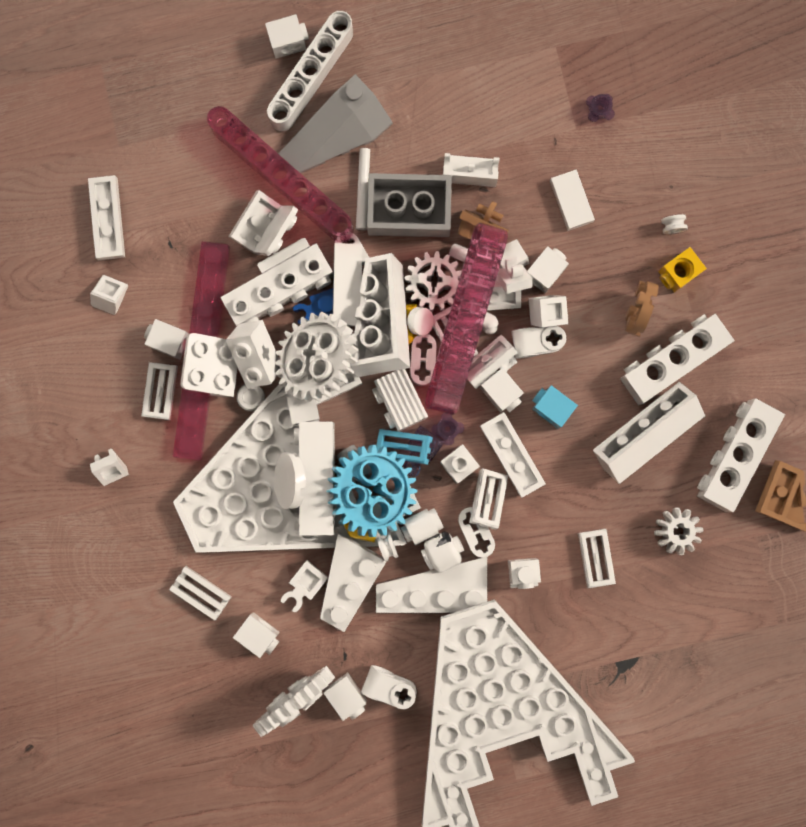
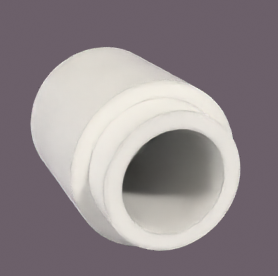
(422, 526)

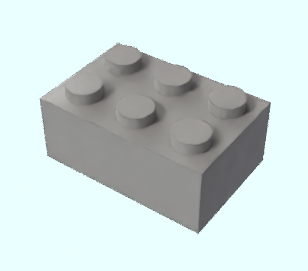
(409, 205)

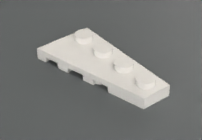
(435, 591)

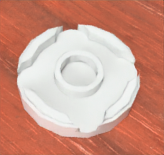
(289, 480)

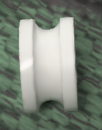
(674, 224)
(387, 547)

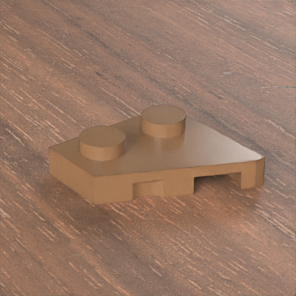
(784, 496)

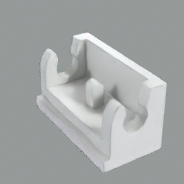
(471, 170)

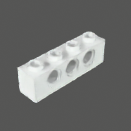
(714, 339)
(766, 421)

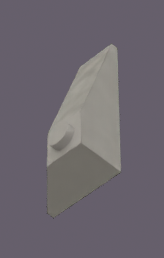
(343, 123)

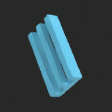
(425, 450)

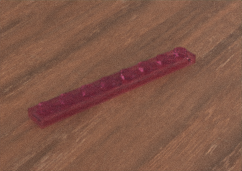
(204, 321)

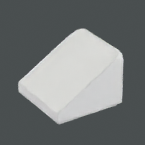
(108, 294)

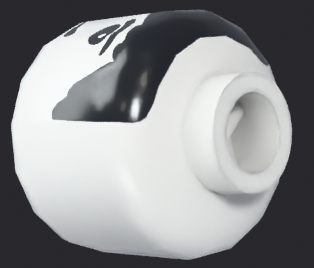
(442, 552)

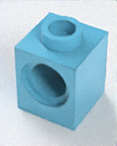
(553, 406)

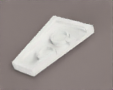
(349, 581)

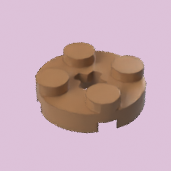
(639, 314)

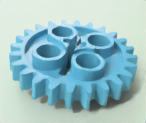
(361, 513)

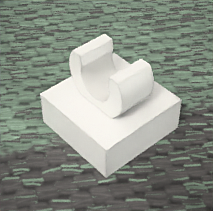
(514, 276)
(108, 468)

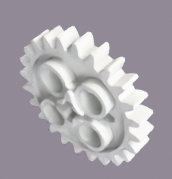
(309, 353)
(286, 706)

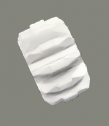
(673, 541)

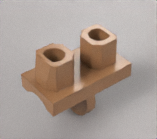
(470, 219)

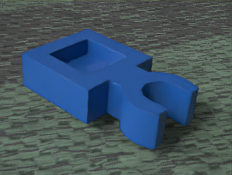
(320, 303)

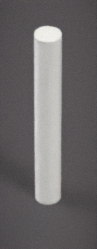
(362, 195)

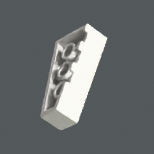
(381, 318)

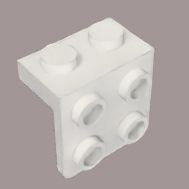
(263, 225)
(208, 366)

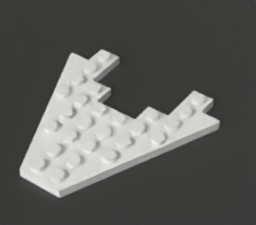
(235, 497)
(496, 693)

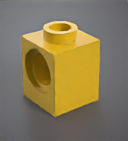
(689, 261)

